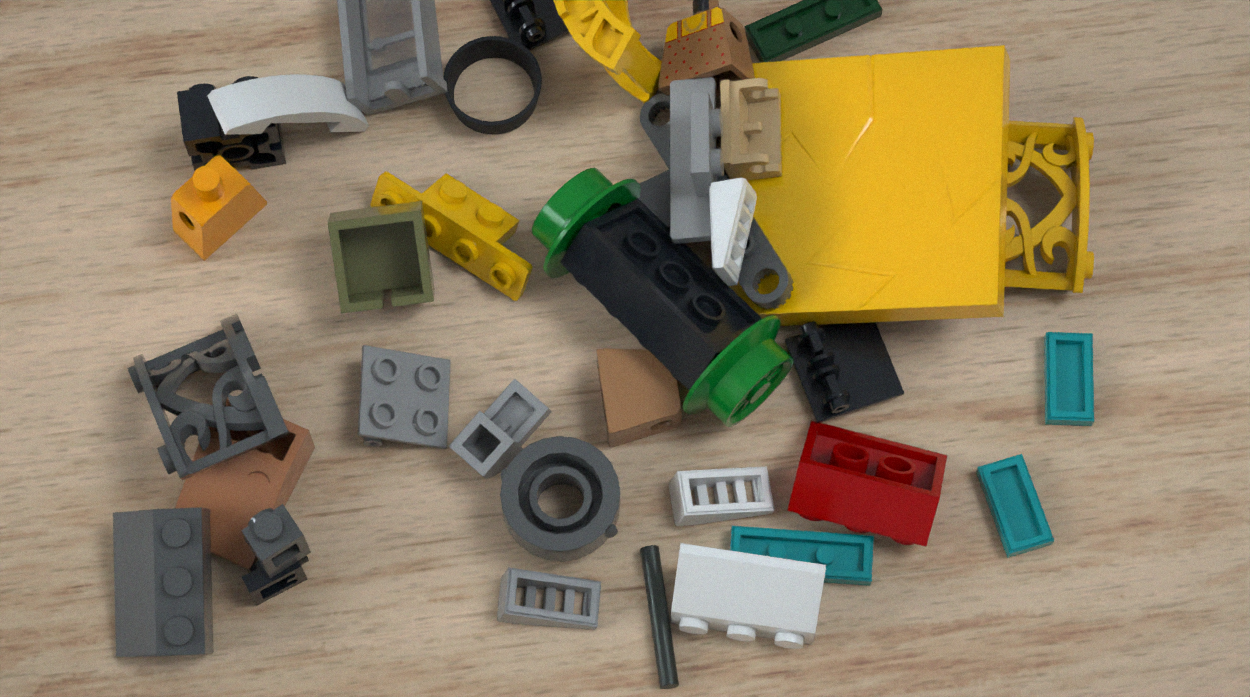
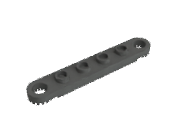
(759, 256)

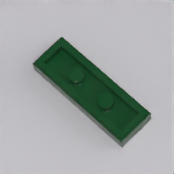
(806, 26)

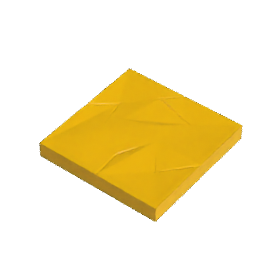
(889, 186)

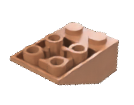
(245, 486)

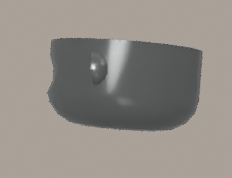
(552, 463)

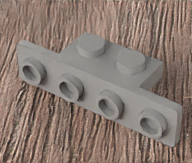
(693, 157)

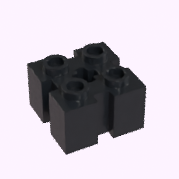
(206, 138)

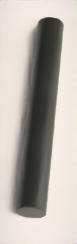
(659, 617)

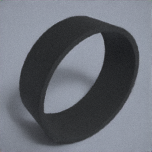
(486, 48)

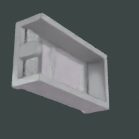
(390, 52)

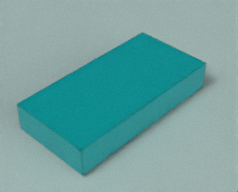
(1069, 379)
(1014, 505)

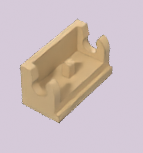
(751, 129)

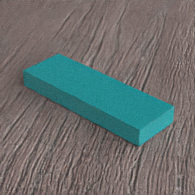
(845, 555)

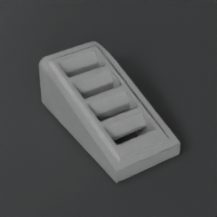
(550, 583)

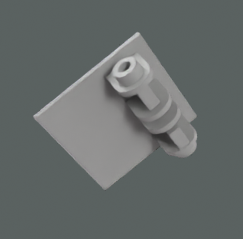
(403, 398)

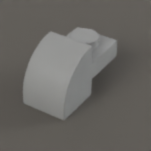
(497, 435)

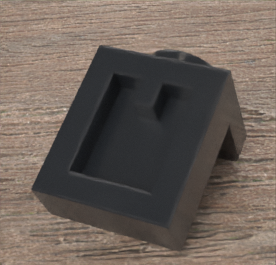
(263, 588)

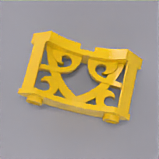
(609, 38)
(1075, 199)

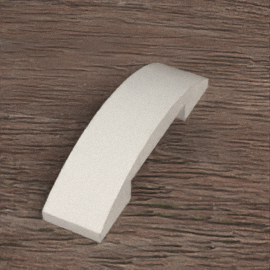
(292, 98)

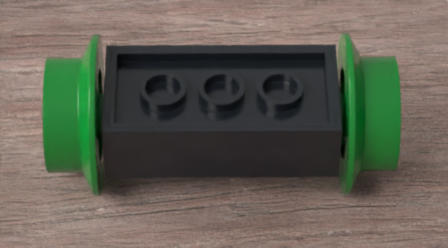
(662, 295)

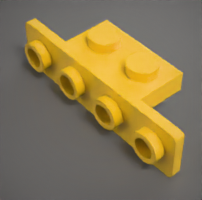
(464, 229)

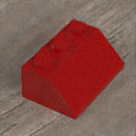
(868, 484)

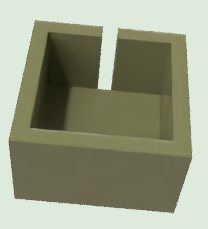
(380, 252)

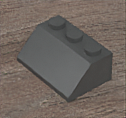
(163, 582)

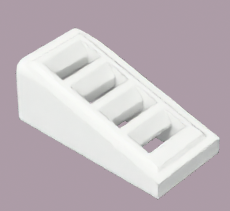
(730, 220)
(688, 514)

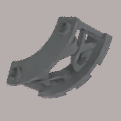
(250, 411)

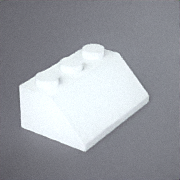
(747, 595)

